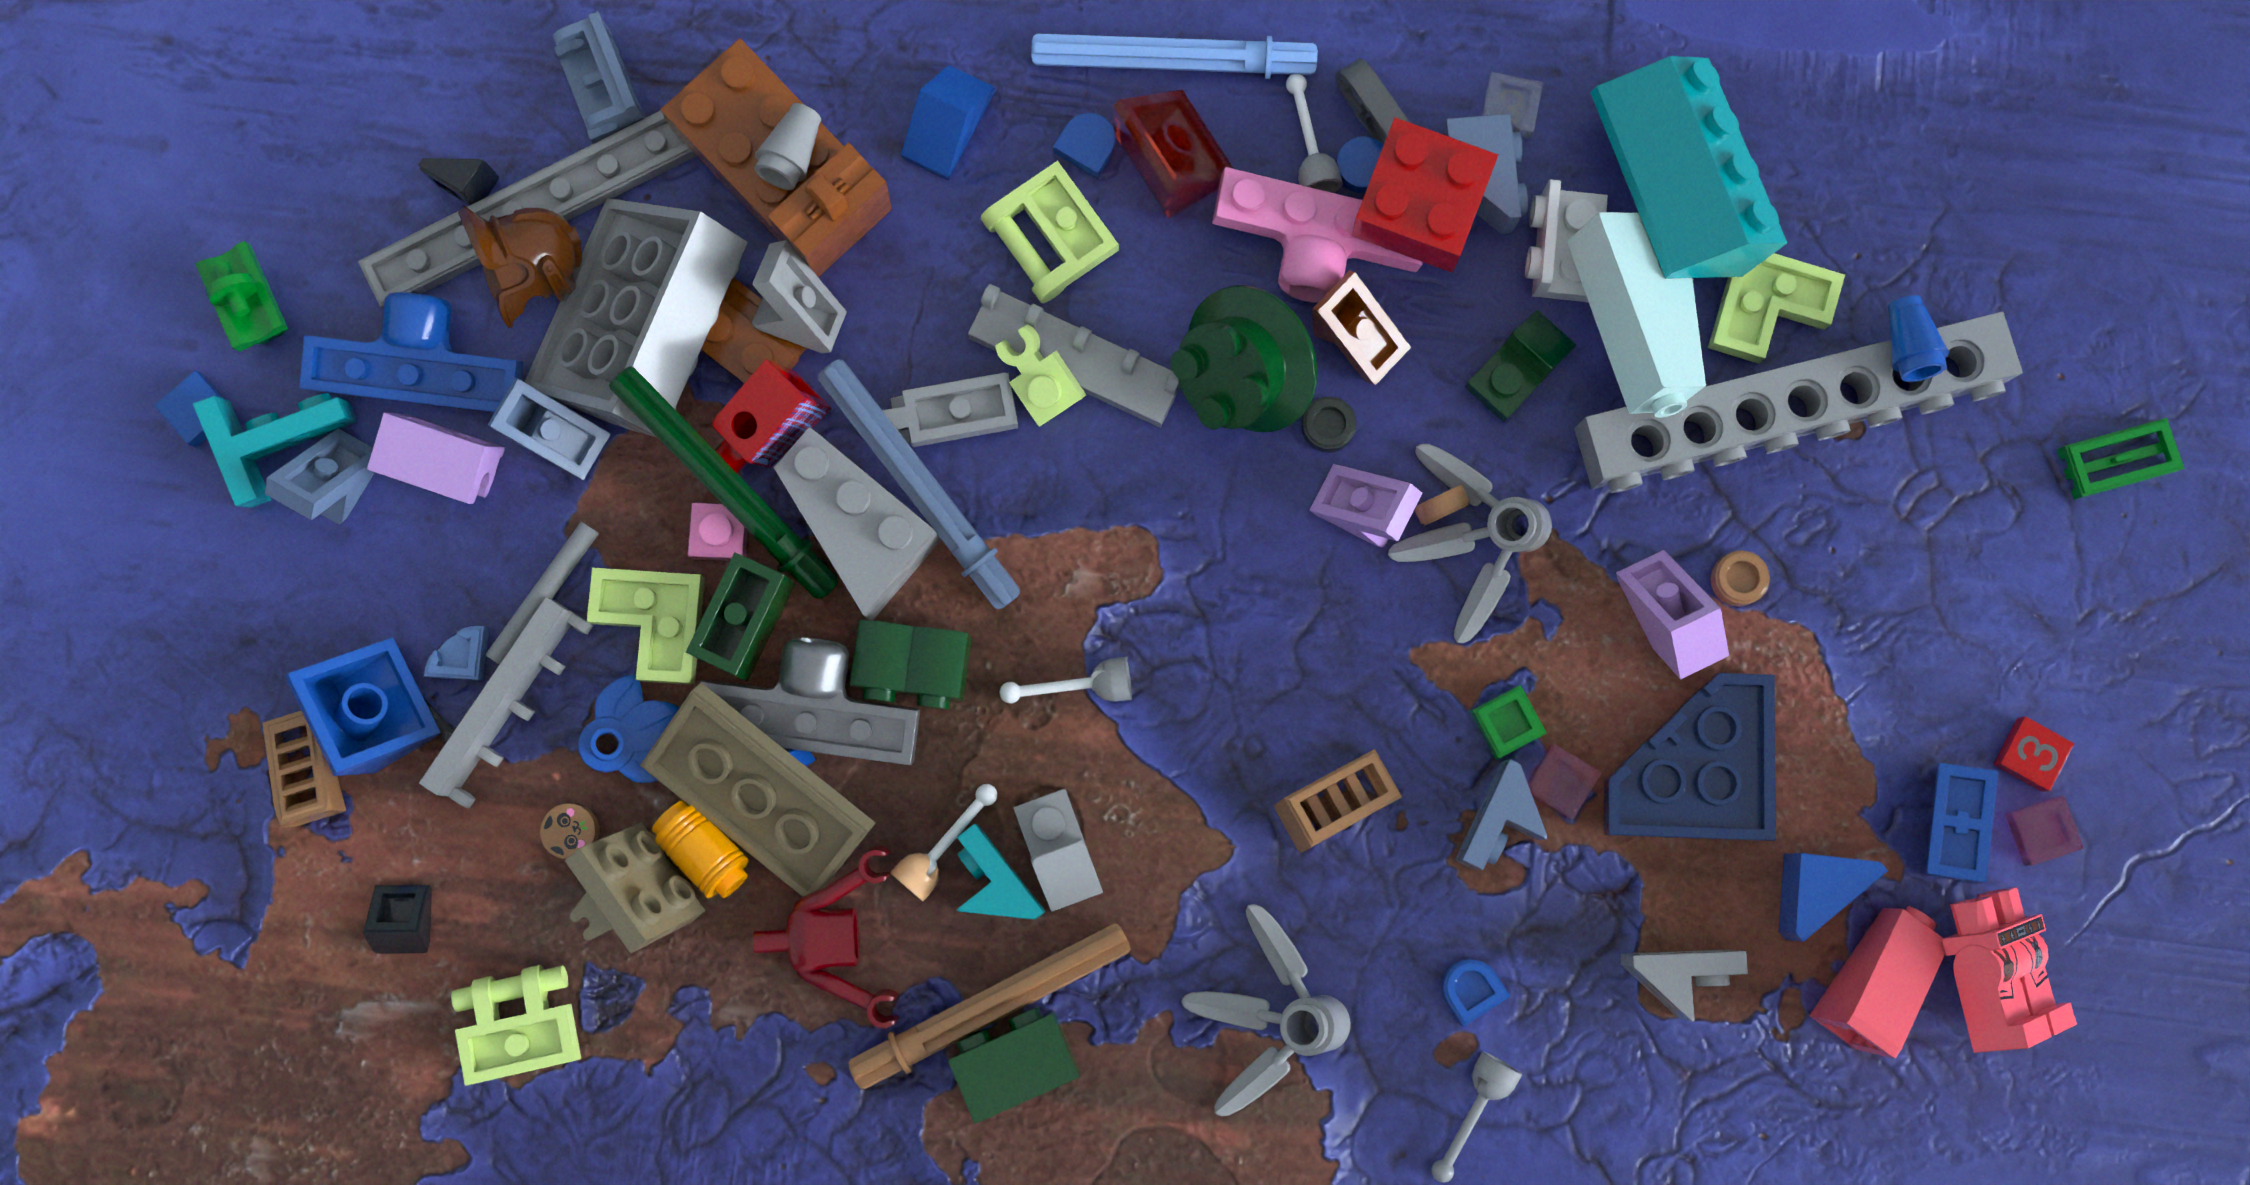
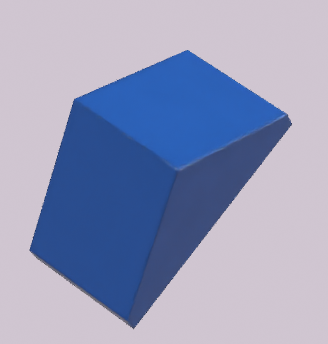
(945, 120)
(1819, 889)

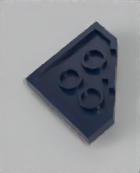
(1703, 768)

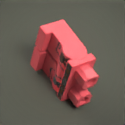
(2004, 973)

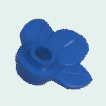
(633, 725)

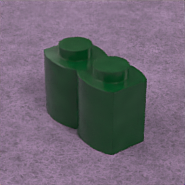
(910, 662)

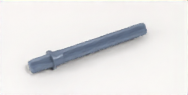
(919, 484)

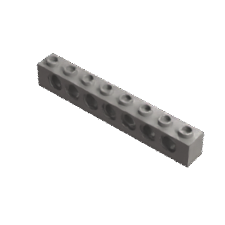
(1978, 347)

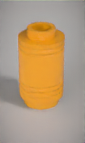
(700, 850)

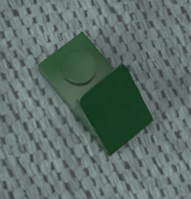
(1520, 365)

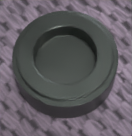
(1328, 424)

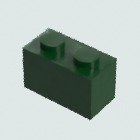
(741, 617)
(1014, 1064)

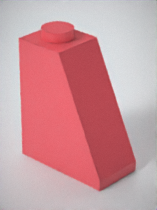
(1883, 982)

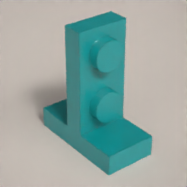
(264, 436)

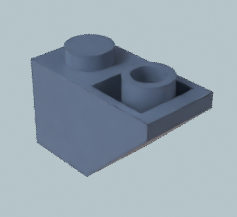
(1504, 197)

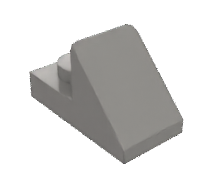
(795, 301)
(1058, 850)
(1670, 973)

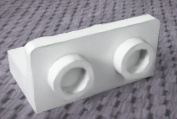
(1557, 218)

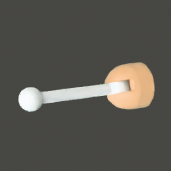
(919, 870)

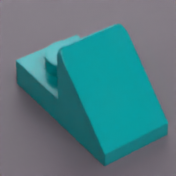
(1006, 892)

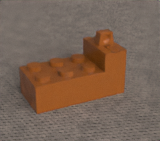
(726, 120)

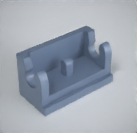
(597, 77)

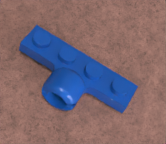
(408, 361)

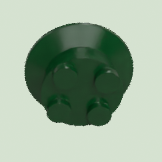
(1246, 361)

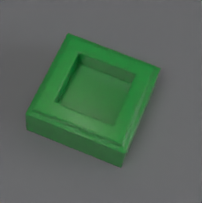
(1508, 722)

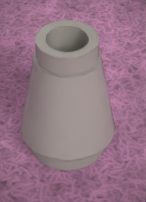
(788, 148)

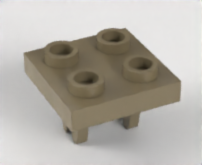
(631, 889)

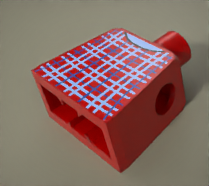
(767, 416)

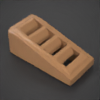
(284, 790)
(1298, 823)

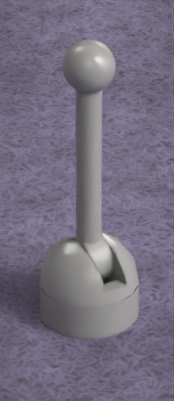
(1493, 1081)

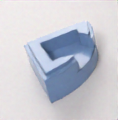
(460, 656)

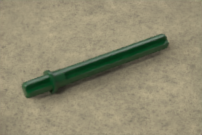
(724, 483)

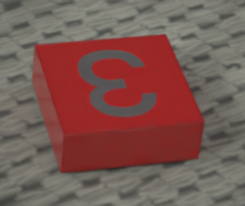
(2033, 754)

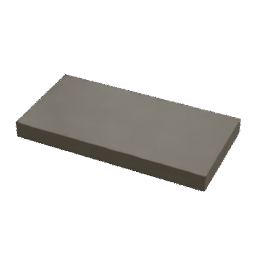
(756, 792)

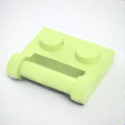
(1063, 220)

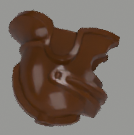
(524, 256)

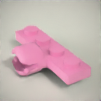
(1309, 225)

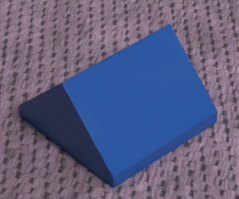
(363, 708)

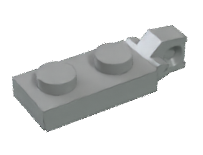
(954, 410)

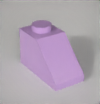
(1675, 614)

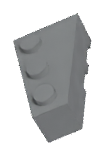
(856, 521)

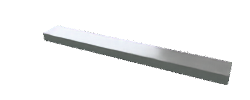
(564, 187)

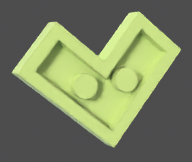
(1771, 290)
(665, 609)

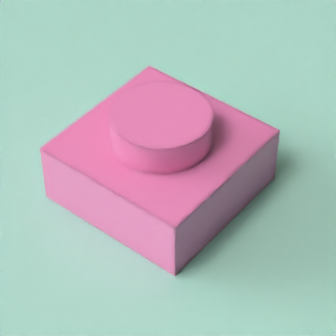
(715, 533)

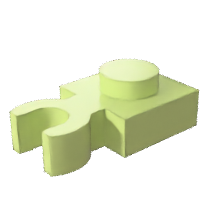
(1044, 383)

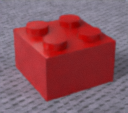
(1424, 194)

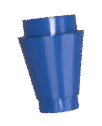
(1915, 341)

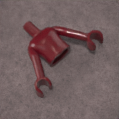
(830, 938)

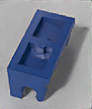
(1961, 823)

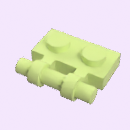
(520, 1042)

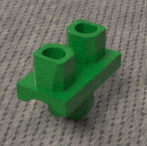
(242, 297)

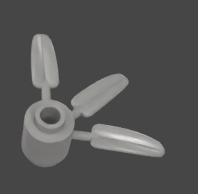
(1460, 537)
(1296, 1023)

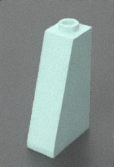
(1641, 316)

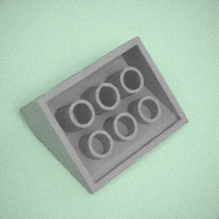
(639, 301)

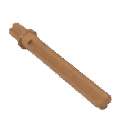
(988, 1006)

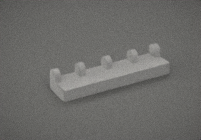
(1098, 365)
(500, 699)

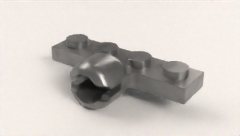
(814, 712)

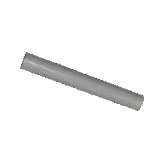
(545, 587)

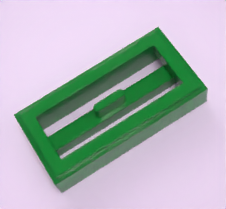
(2078, 470)

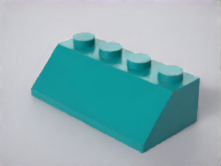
(1689, 169)

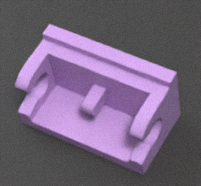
(434, 457)

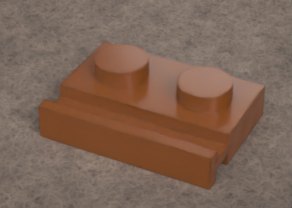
(739, 345)

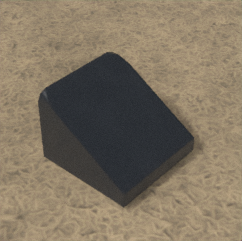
(462, 178)
(399, 919)

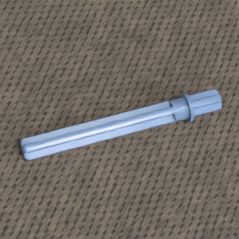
(1175, 54)

